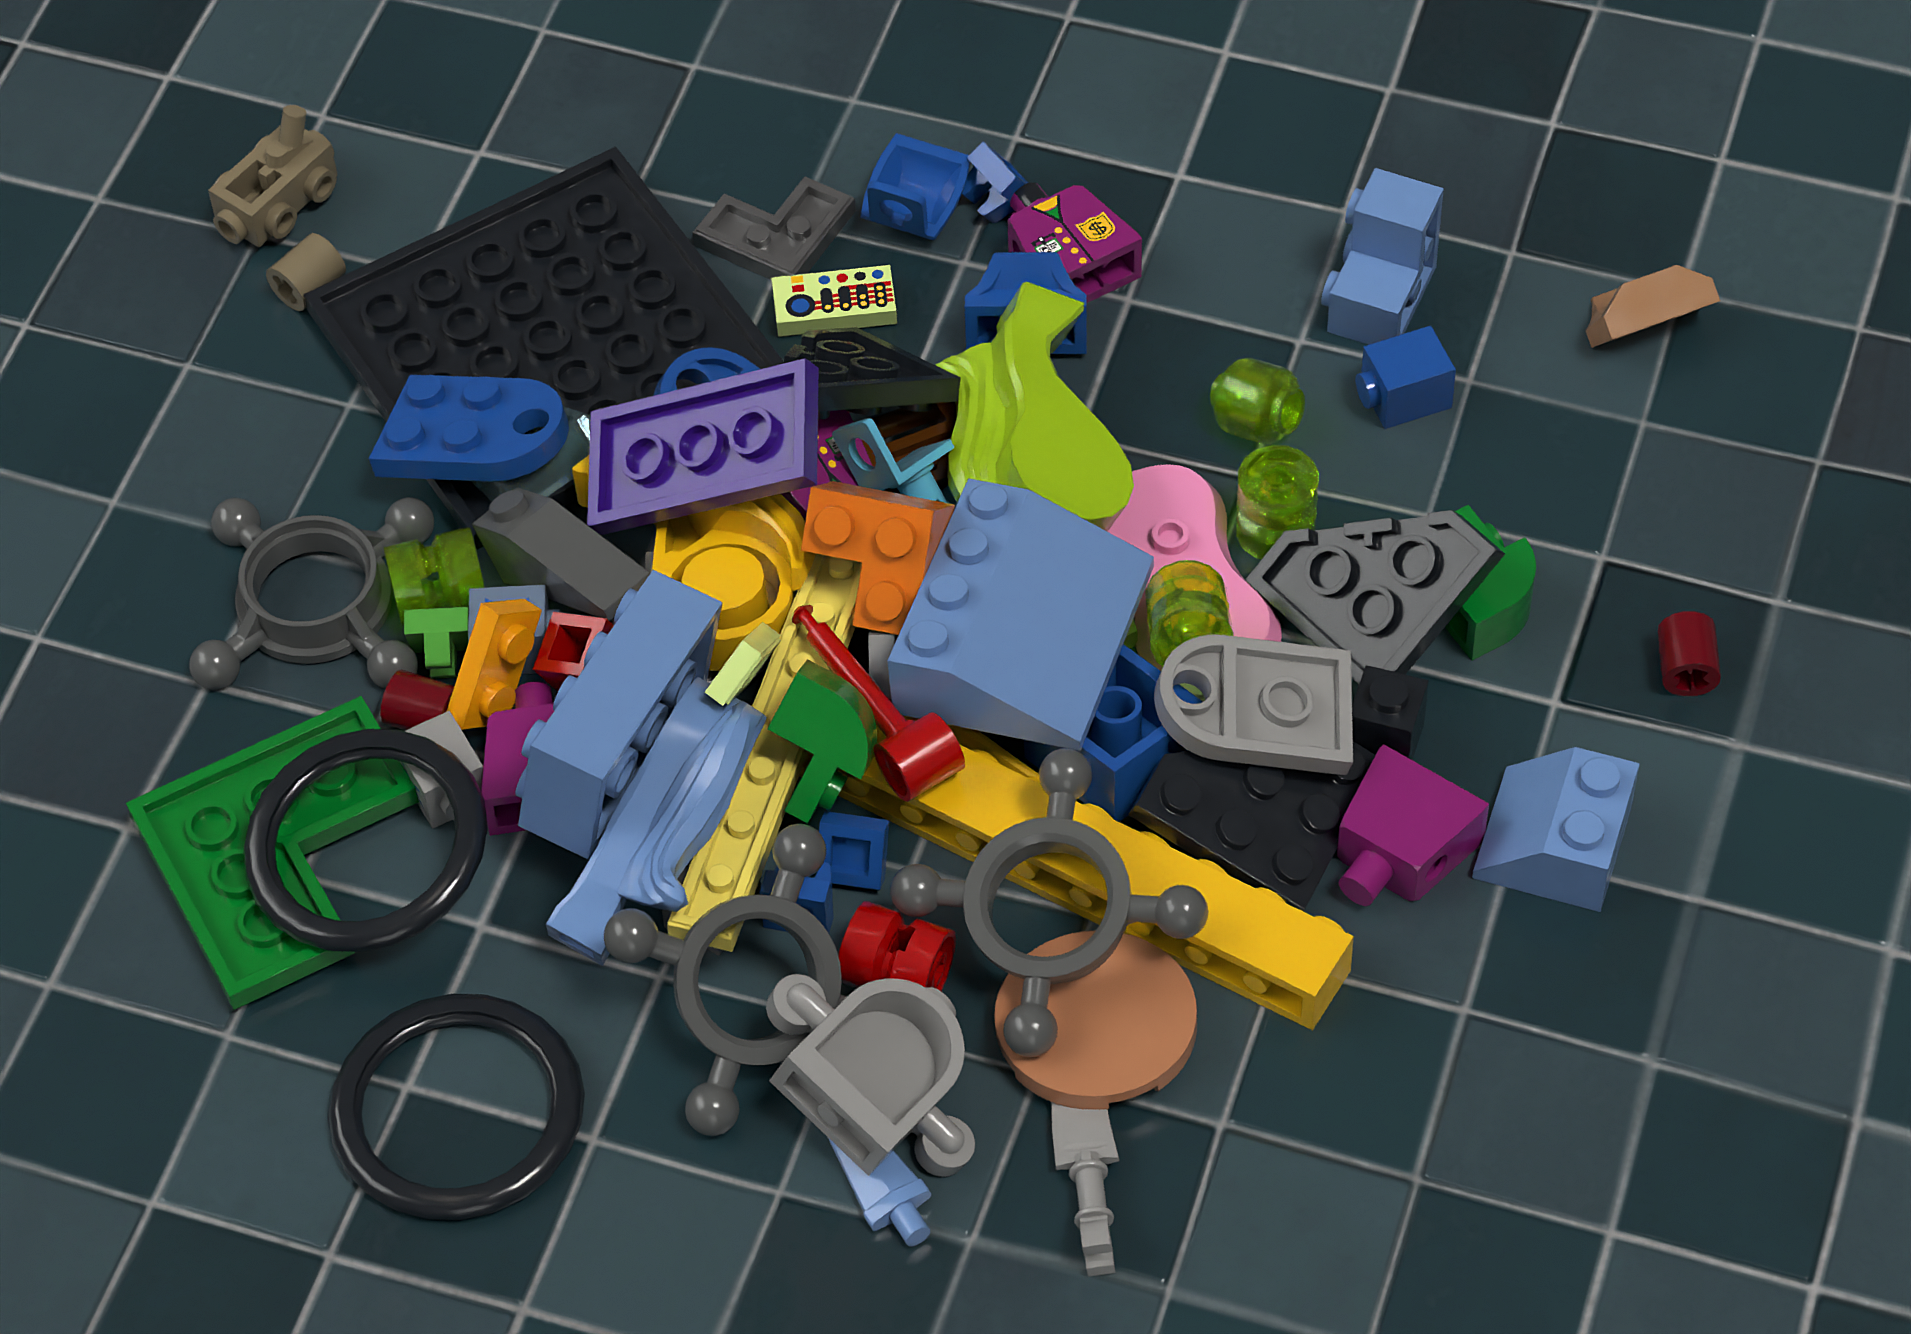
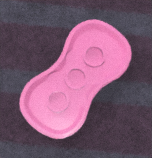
(1184, 518)

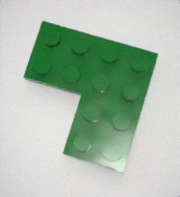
(199, 836)

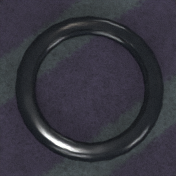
(405, 922)
(474, 1200)

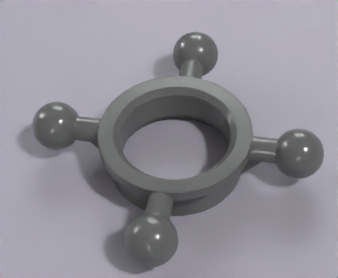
(354, 628)
(1064, 777)
(633, 937)

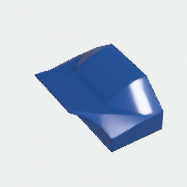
(1001, 282)

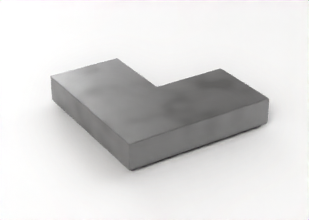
(779, 242)

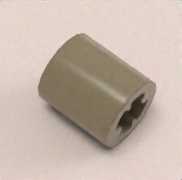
(304, 269)

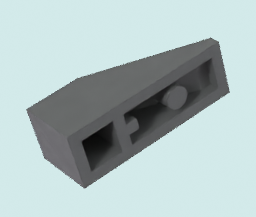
(545, 544)

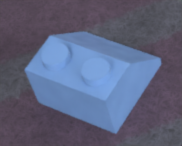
(1559, 826)

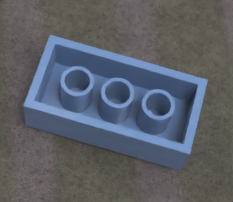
(614, 711)

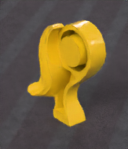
(735, 554)

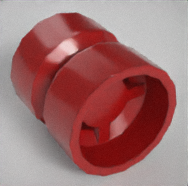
(885, 947)

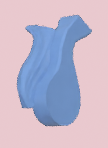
(661, 818)

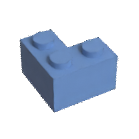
(1384, 258)

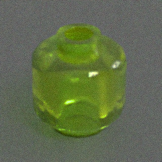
(1257, 401)

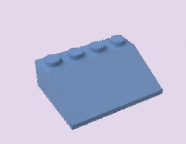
(1017, 619)

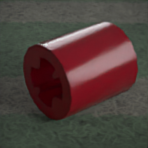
(1689, 653)
(413, 700)

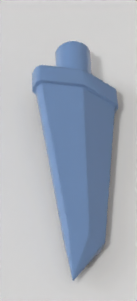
(889, 1195)

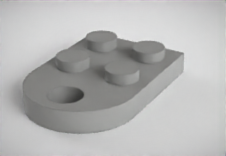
(1261, 702)

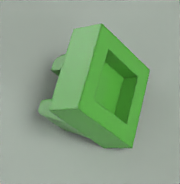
(439, 636)

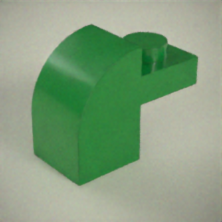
(1501, 601)
(832, 723)

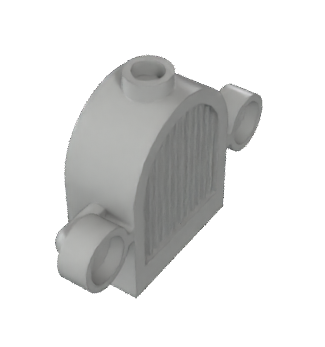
(874, 1069)

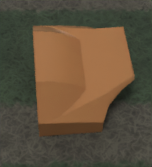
(1648, 303)

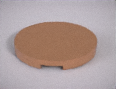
(1117, 1027)

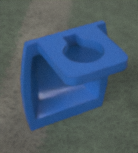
(915, 186)

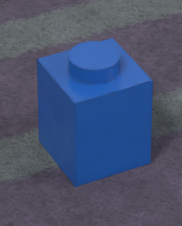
(1406, 377)

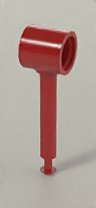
(914, 752)

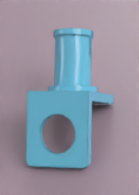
(909, 474)

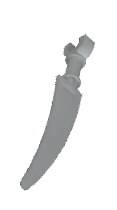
(1085, 1146)

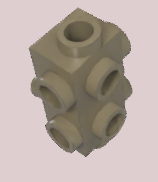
(274, 182)

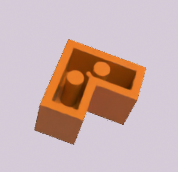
(885, 532)

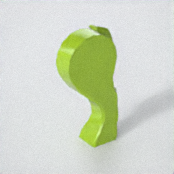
(1025, 424)

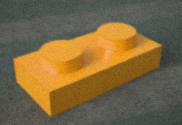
(493, 661)

